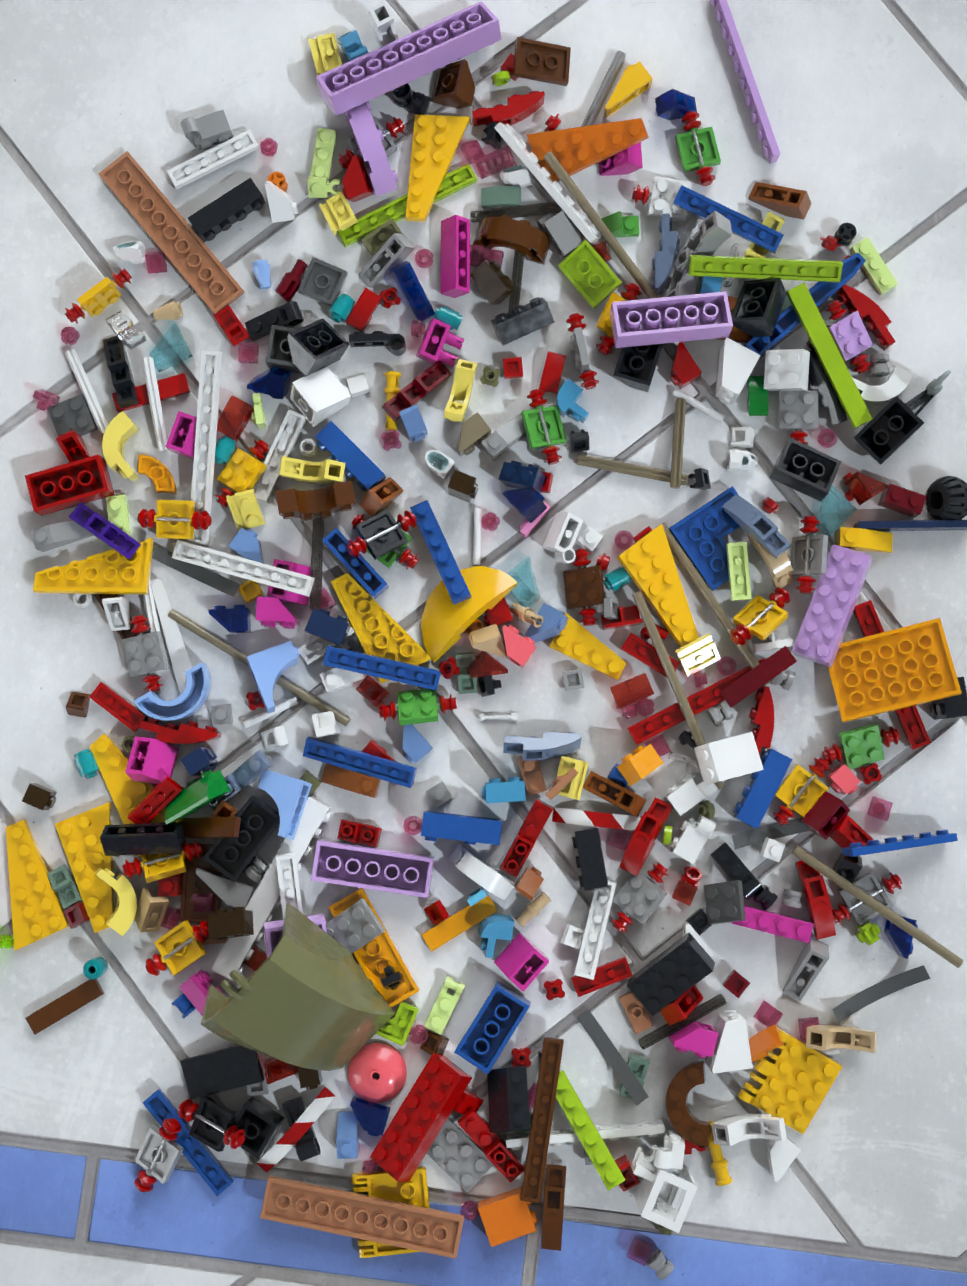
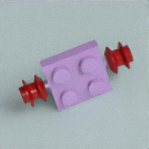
(849, 336)

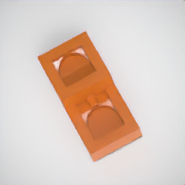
(764, 1041)

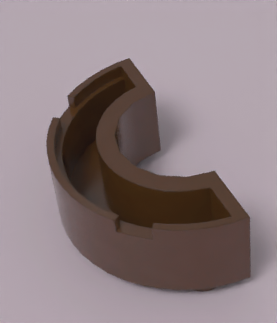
(515, 235)
(316, 502)
(677, 1107)

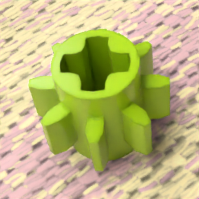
(868, 933)

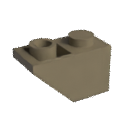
(472, 433)

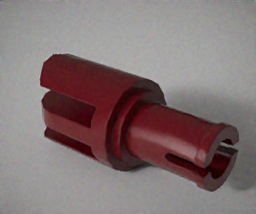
(291, 281)

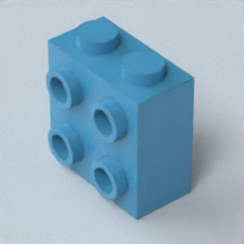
(507, 791)

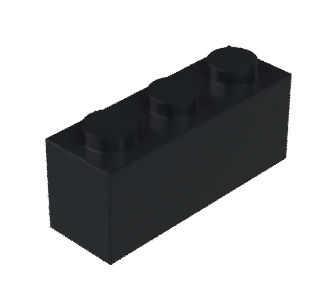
(522, 320)
(590, 859)

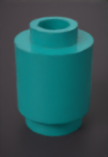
(341, 308)
(449, 317)
(224, 450)
(616, 579)
(86, 764)
(100, 965)

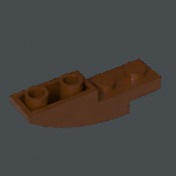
(553, 1207)

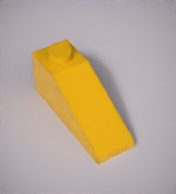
(632, 84)
(863, 539)

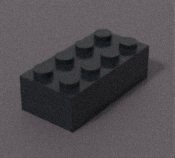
(256, 826)
(671, 974)

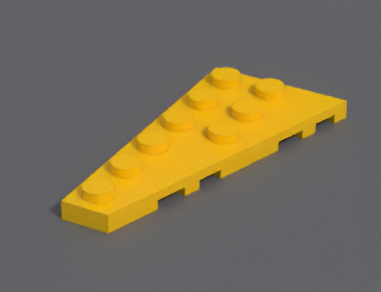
(431, 156)
(100, 574)
(656, 576)
(375, 627)
(123, 790)
(85, 856)
(33, 902)

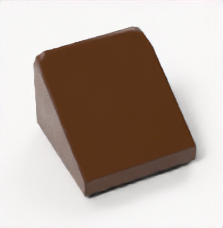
(78, 704)
(435, 1043)

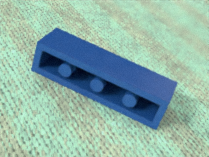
(345, 451)
(357, 566)
(762, 788)

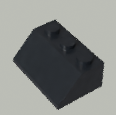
(759, 306)
(316, 346)
(637, 365)
(805, 469)
(508, 1099)

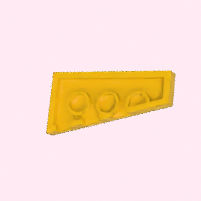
(587, 649)

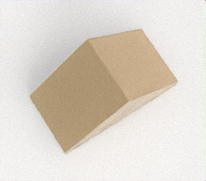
(488, 640)

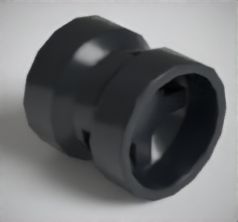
(402, 95)

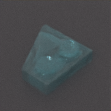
(170, 349)
(834, 511)
(526, 590)

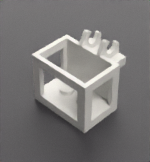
(651, 1183)

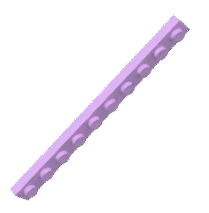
(746, 80)

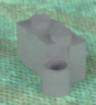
(207, 129)
(560, 233)

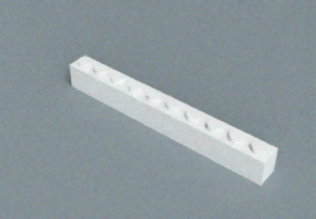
(267, 893)

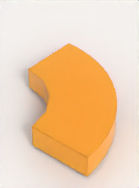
(157, 472)

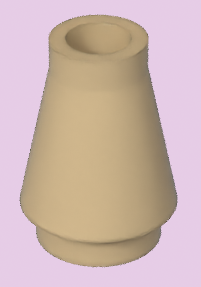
(170, 311)

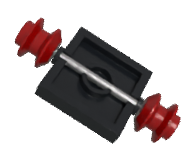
(381, 534)
(212, 1123)

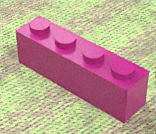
(455, 256)
(777, 924)

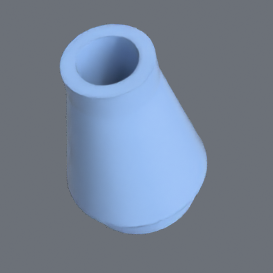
(262, 273)

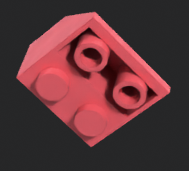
(516, 647)

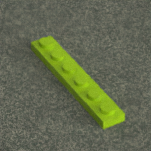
(587, 1133)

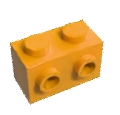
(640, 764)

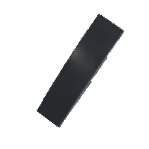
(120, 372)
(819, 380)

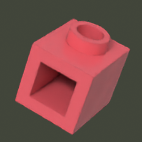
(843, 780)

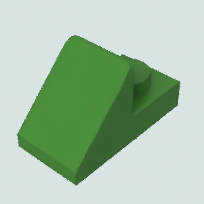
(622, 225)

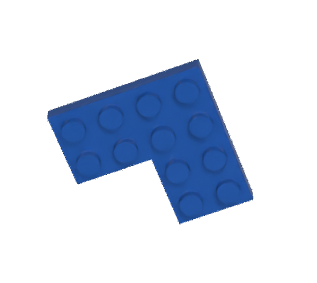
(703, 541)

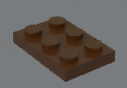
(541, 61)

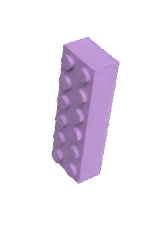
(671, 319)
(832, 605)
(372, 868)

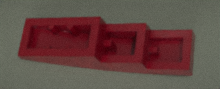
(417, 389)
(758, 676)

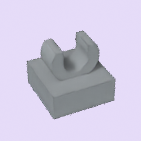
(609, 609)

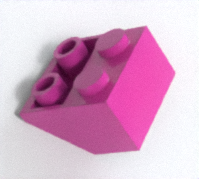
(622, 162)
(183, 435)
(287, 596)
(274, 612)
(151, 760)
(521, 961)
(197, 987)
(697, 1038)

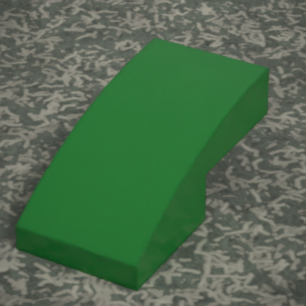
(757, 396)

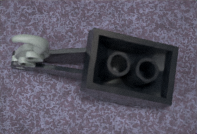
(895, 423)

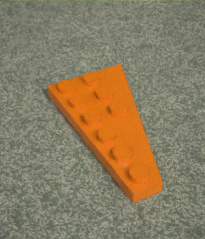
(586, 145)

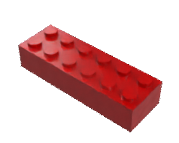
(420, 1117)

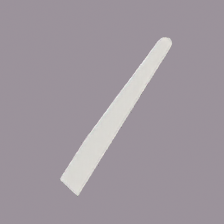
(175, 644)

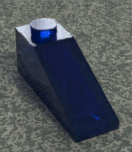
(412, 290)

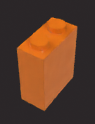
(507, 1217)

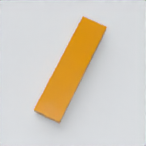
(459, 923)

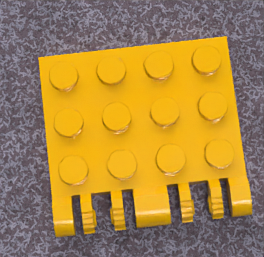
(792, 1083)
(384, 1186)

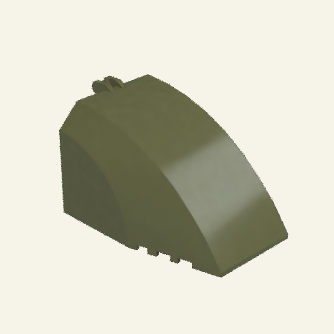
(302, 1003)

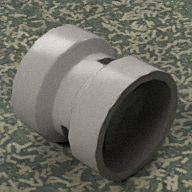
(879, 365)
(784, 679)
(720, 713)
(256, 869)
(659, 1263)

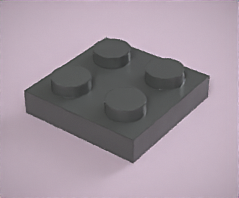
(322, 282)
(72, 415)
(724, 902)

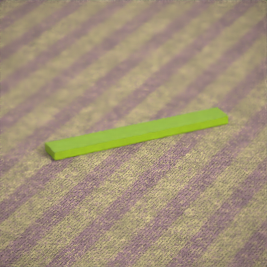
(396, 209)
(765, 268)
(829, 355)

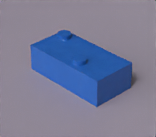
(461, 827)
(492, 1027)

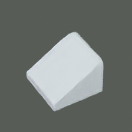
(358, 385)
(742, 437)
(274, 738)

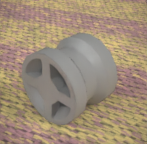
(792, 898)

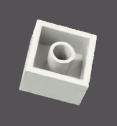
(786, 370)

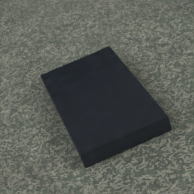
(221, 1071)

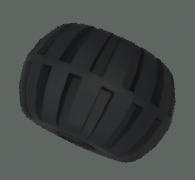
(947, 498)

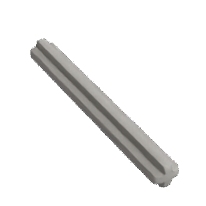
(604, 89)

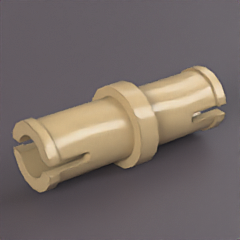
(526, 614)
(533, 909)

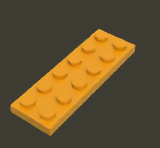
(379, 954)

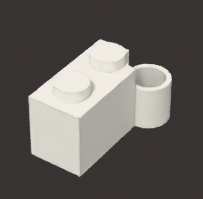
(562, 536)
(688, 793)
(692, 838)
(672, 1152)

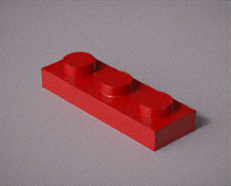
(645, 653)
(118, 706)
(155, 801)
(604, 976)

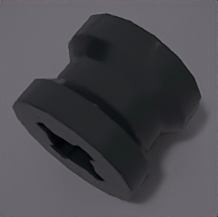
(848, 230)
(765, 897)

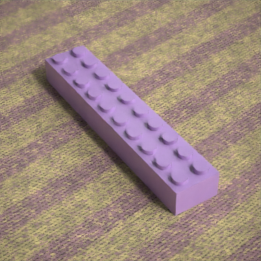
(409, 58)

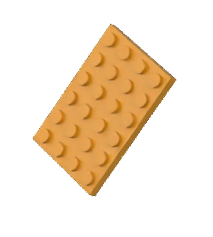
(893, 671)

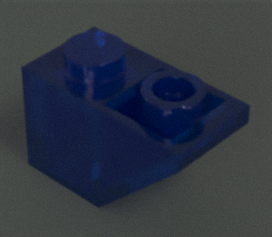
(271, 382)
(234, 619)
(900, 939)

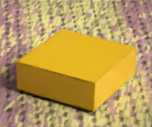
(250, 591)

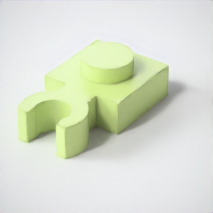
(319, 187)
(258, 415)

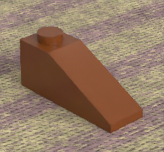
(781, 199)
(351, 780)
(614, 794)

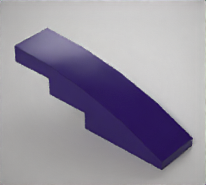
(105, 530)

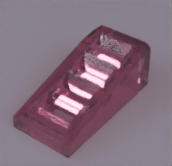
(498, 167)

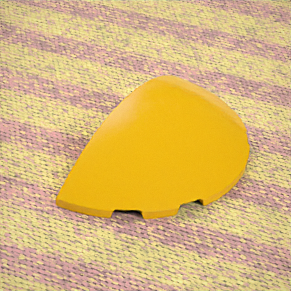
(444, 621)

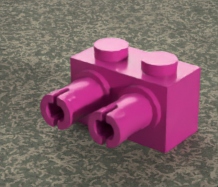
(433, 340)

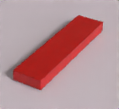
(167, 387)

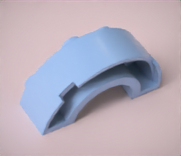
(187, 704)

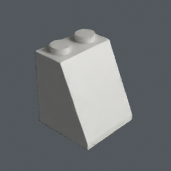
(733, 370)
(319, 395)
(728, 758)
(732, 1044)

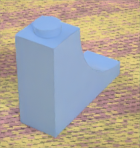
(268, 667)
(290, 797)

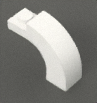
(382, 23)
(882, 394)
(481, 872)
(748, 1126)

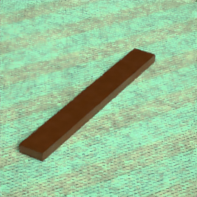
(541, 1119)

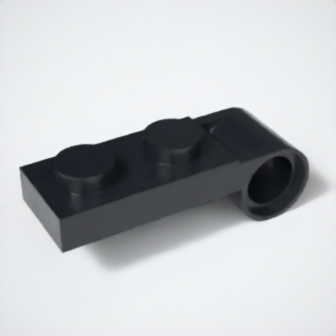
(284, 315)
(378, 338)
(736, 870)
(308, 1144)

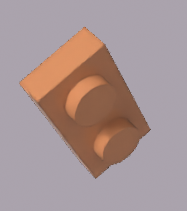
(532, 776)

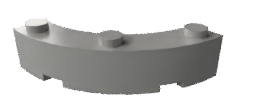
(709, 237)

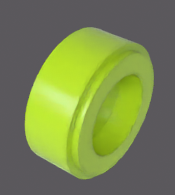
(501, 78)
(667, 835)

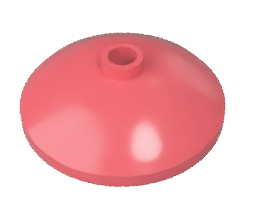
(379, 1059)

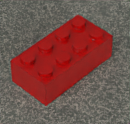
(69, 485)

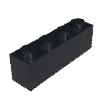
(227, 210)
(143, 839)

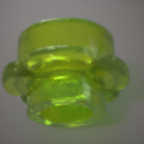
(6, 941)

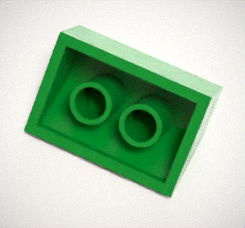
(196, 795)

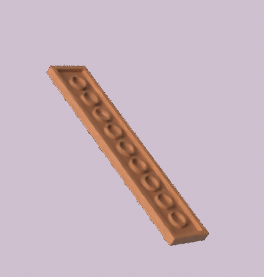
(171, 233)
(362, 1216)

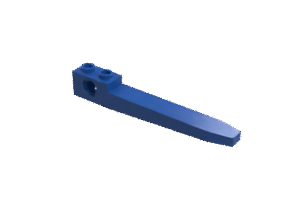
(820, 293)

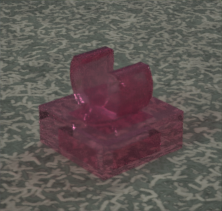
(45, 399)

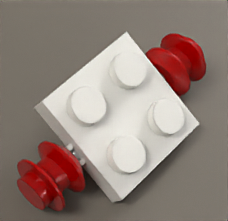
(662, 197)

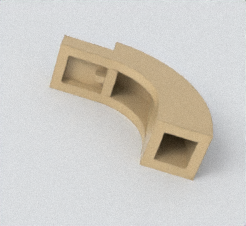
(778, 568)
(840, 1036)

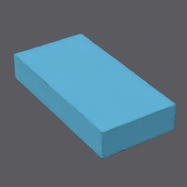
(476, 896)

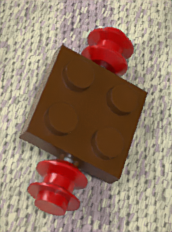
(584, 587)

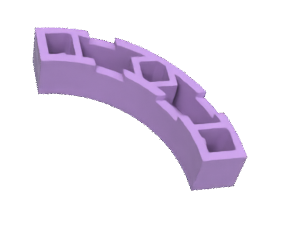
(371, 148)

